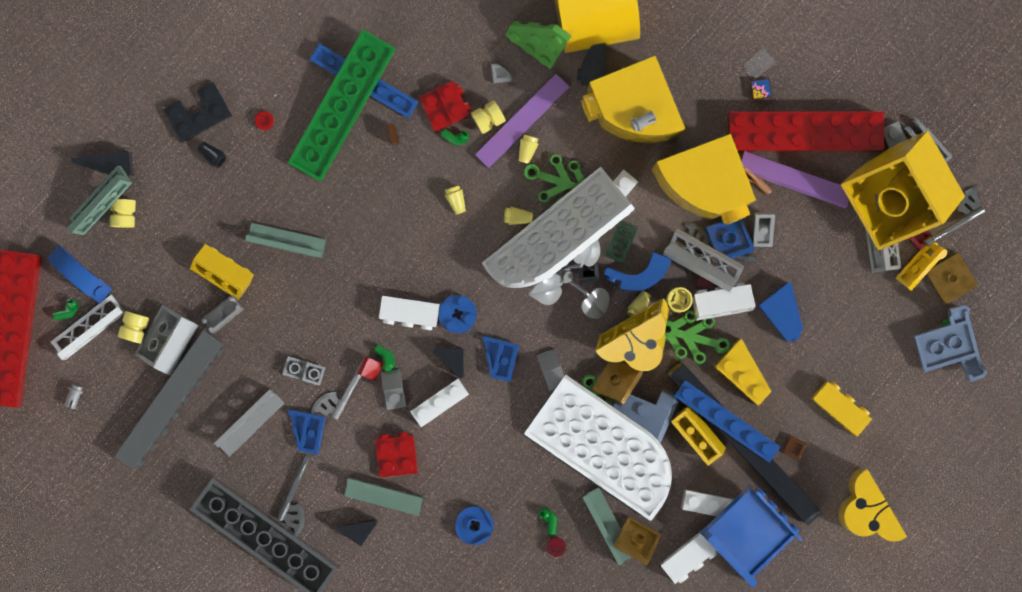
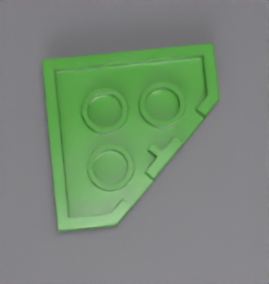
(540, 41)

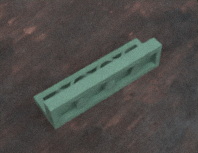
(99, 201)
(286, 240)
(383, 496)
(605, 521)

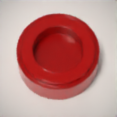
(264, 120)

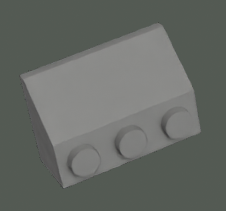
(166, 340)

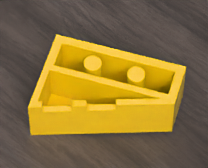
(743, 373)

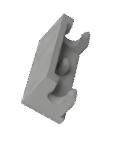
(222, 314)

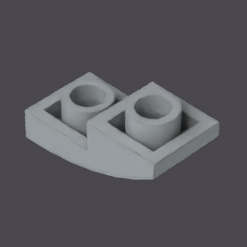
(303, 370)

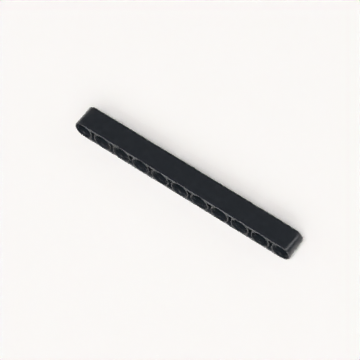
(770, 472)

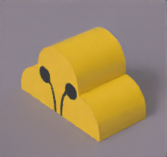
(637, 339)
(867, 509)

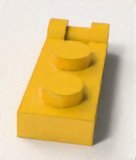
(921, 265)

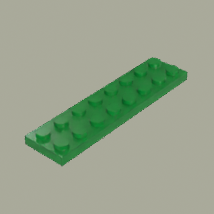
(342, 105)

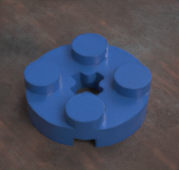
(467, 318)
(469, 535)

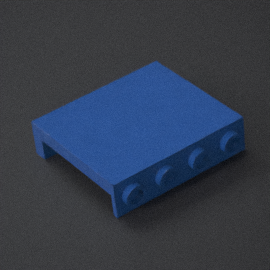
(750, 533)

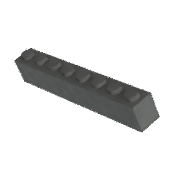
(169, 400)

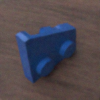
(501, 358)
(308, 430)

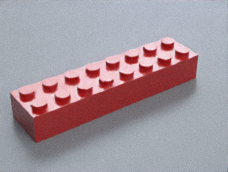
(807, 131)
(17, 306)

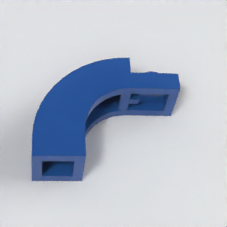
(78, 274)
(651, 275)

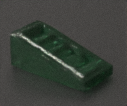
(627, 225)

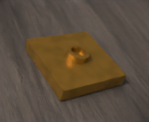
(951, 278)
(617, 382)
(637, 540)

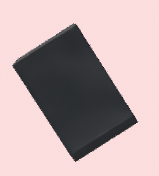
(588, 274)
(453, 359)
(358, 531)

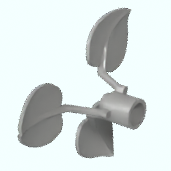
(549, 290)

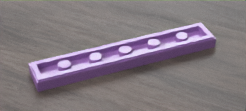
(522, 121)
(795, 179)

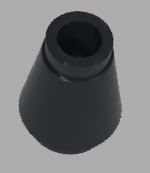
(212, 154)

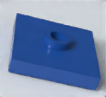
(730, 238)

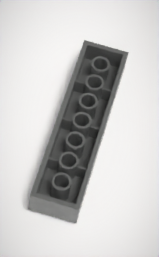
(264, 537)

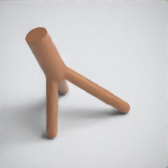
(758, 181)

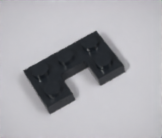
(191, 126)

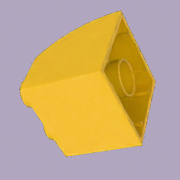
(598, 22)
(631, 94)
(707, 181)
(912, 191)

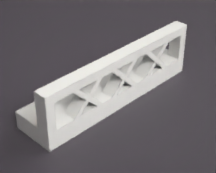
(89, 333)

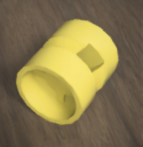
(488, 116)
(122, 213)
(679, 300)
(133, 327)

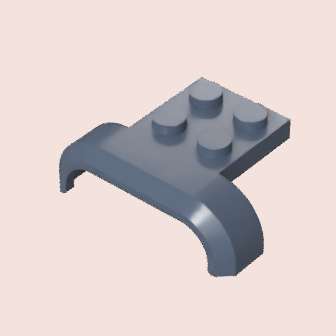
(951, 345)
(650, 416)

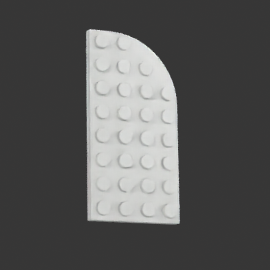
(560, 233)
(604, 446)

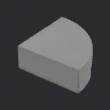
(500, 74)

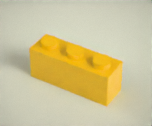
(221, 271)
(842, 408)
(698, 435)

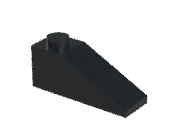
(593, 65)
(107, 162)

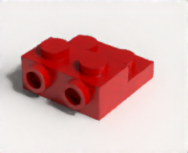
(445, 106)
(396, 455)

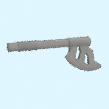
(340, 404)

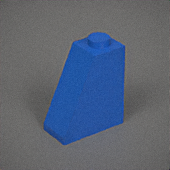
(783, 312)

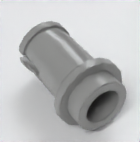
(643, 121)
(74, 394)

